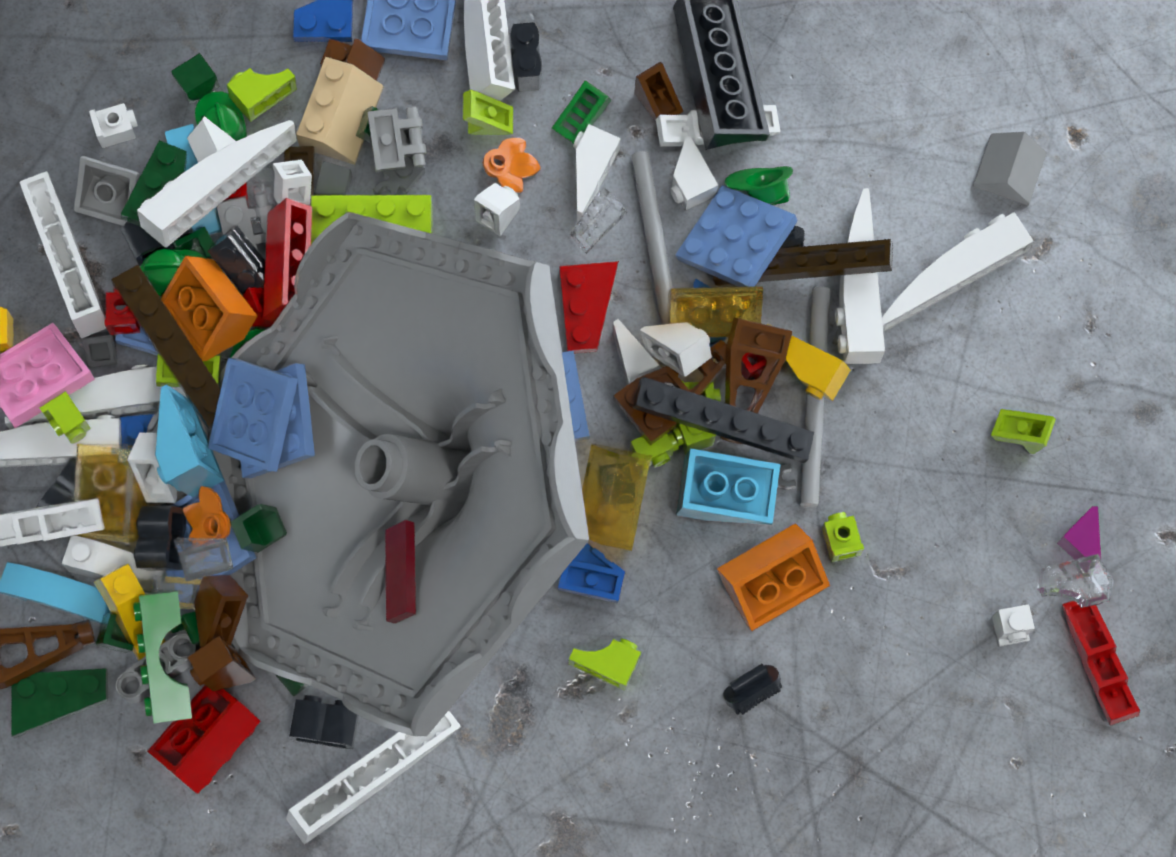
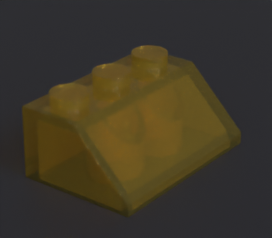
(714, 307)
(107, 475)
(614, 494)

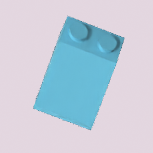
(183, 446)
(727, 488)

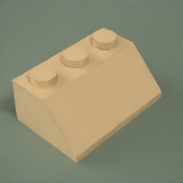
(337, 110)

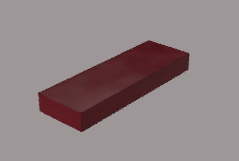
(400, 571)

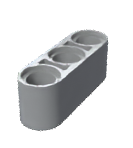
(174, 666)

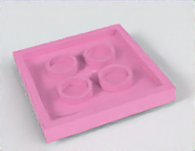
(38, 373)

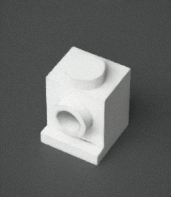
(113, 133)
(292, 181)
(1013, 625)

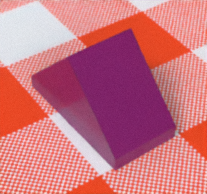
(1084, 536)

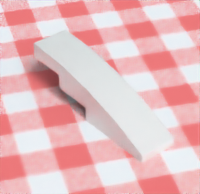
(675, 128)
(50, 522)

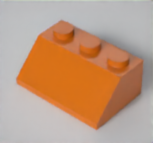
(207, 307)
(774, 576)

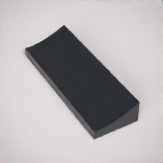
(721, 72)

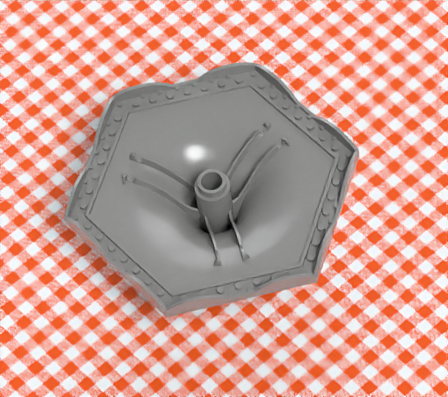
(428, 407)

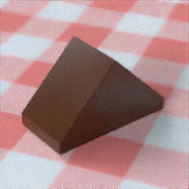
(656, 92)

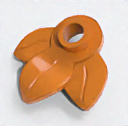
(515, 164)
(207, 516)

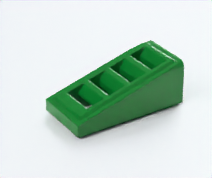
(578, 99)

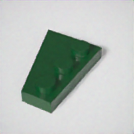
(163, 166)
(55, 695)

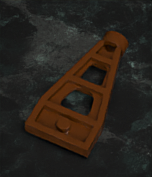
(757, 339)
(655, 427)
(33, 663)

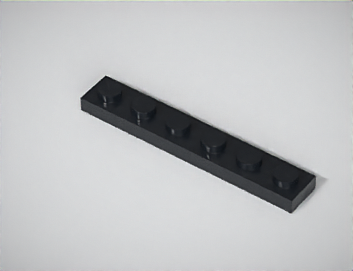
(723, 420)

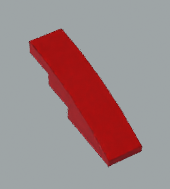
(1101, 662)

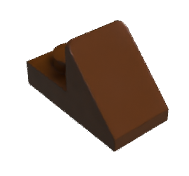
(356, 54)

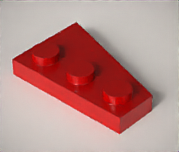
(585, 303)

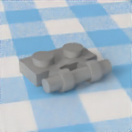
(387, 140)
(237, 213)

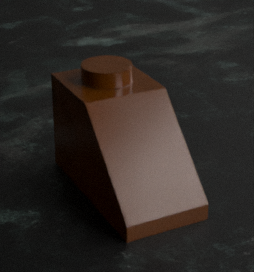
(218, 608)
(219, 666)

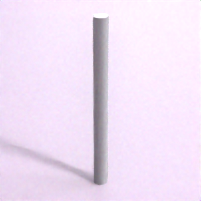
(653, 230)
(814, 407)

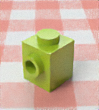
(692, 438)

